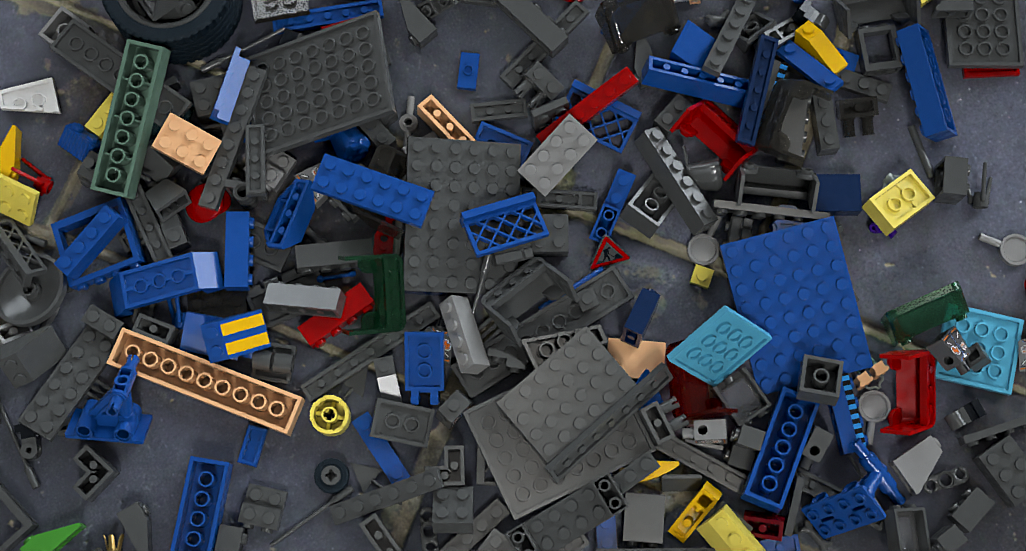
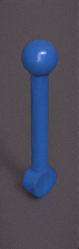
(320, 279)

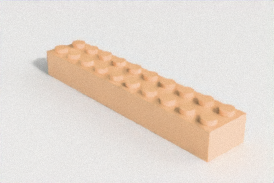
(208, 382)

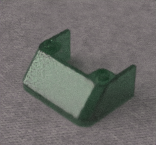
(388, 293)
(925, 313)

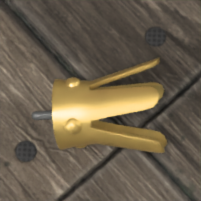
(111, 543)

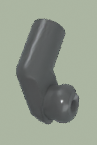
(717, 21)

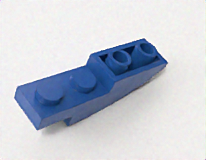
(613, 205)

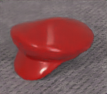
(201, 214)

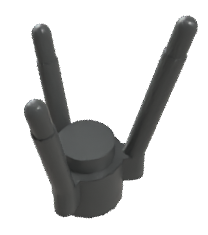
(981, 199)

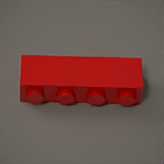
(320, 328)

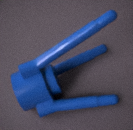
(179, 317)

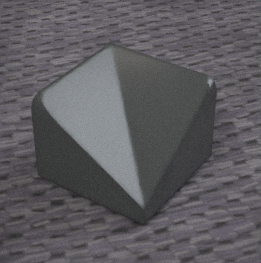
(977, 358)

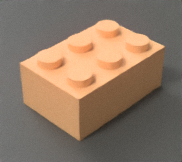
(186, 144)

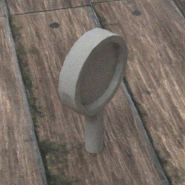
(704, 248)
(1010, 249)
(873, 408)

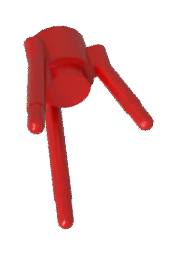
(42, 184)

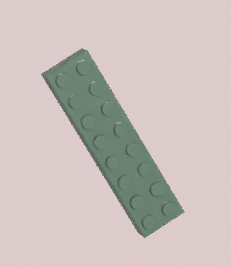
(130, 119)

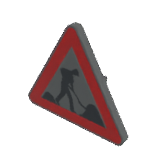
(608, 253)

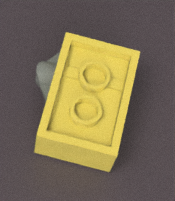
(897, 201)

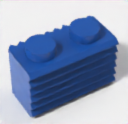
(78, 141)

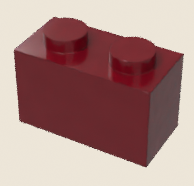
(765, 524)

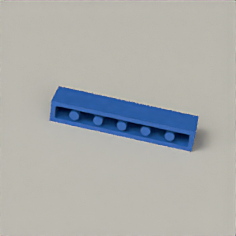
(693, 81)

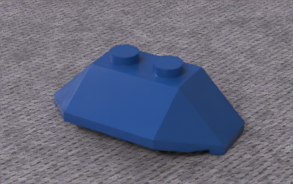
(290, 215)

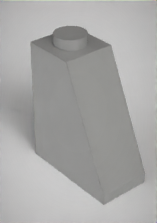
(917, 464)

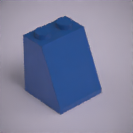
(692, 46)

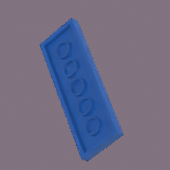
(372, 190)

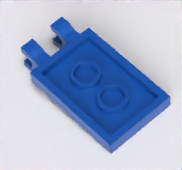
(192, 336)
(424, 365)

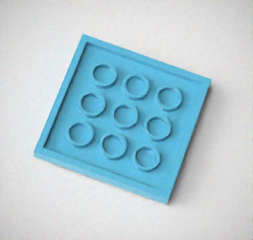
(1000, 340)
(719, 346)

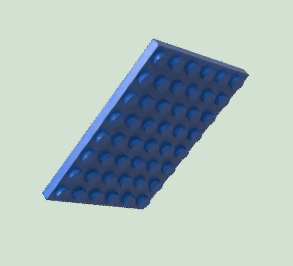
(801, 295)

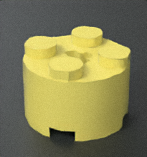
(325, 406)

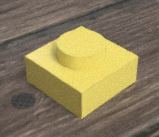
(701, 276)

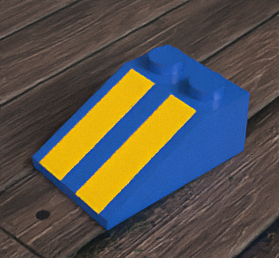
(235, 335)

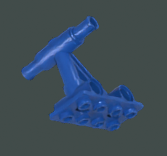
(101, 423)
(856, 502)

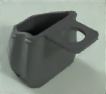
(705, 173)

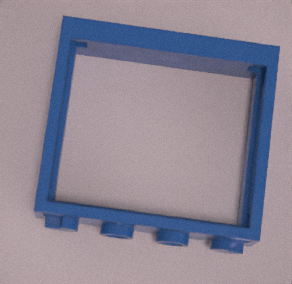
(84, 218)

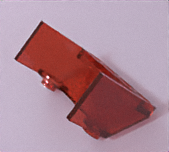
(692, 394)

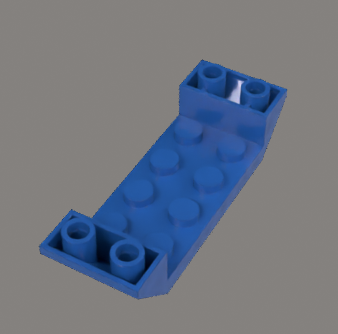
(165, 281)

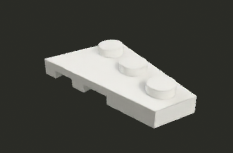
(31, 97)

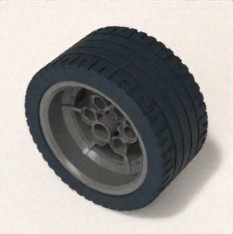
(186, 38)

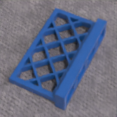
(617, 108)
(502, 209)

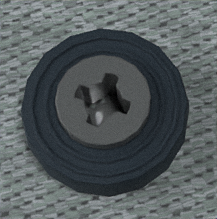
(331, 482)

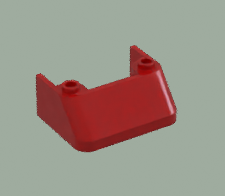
(717, 133)
(914, 391)

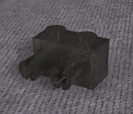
(864, 108)

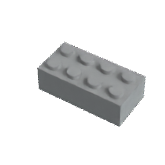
(557, 155)

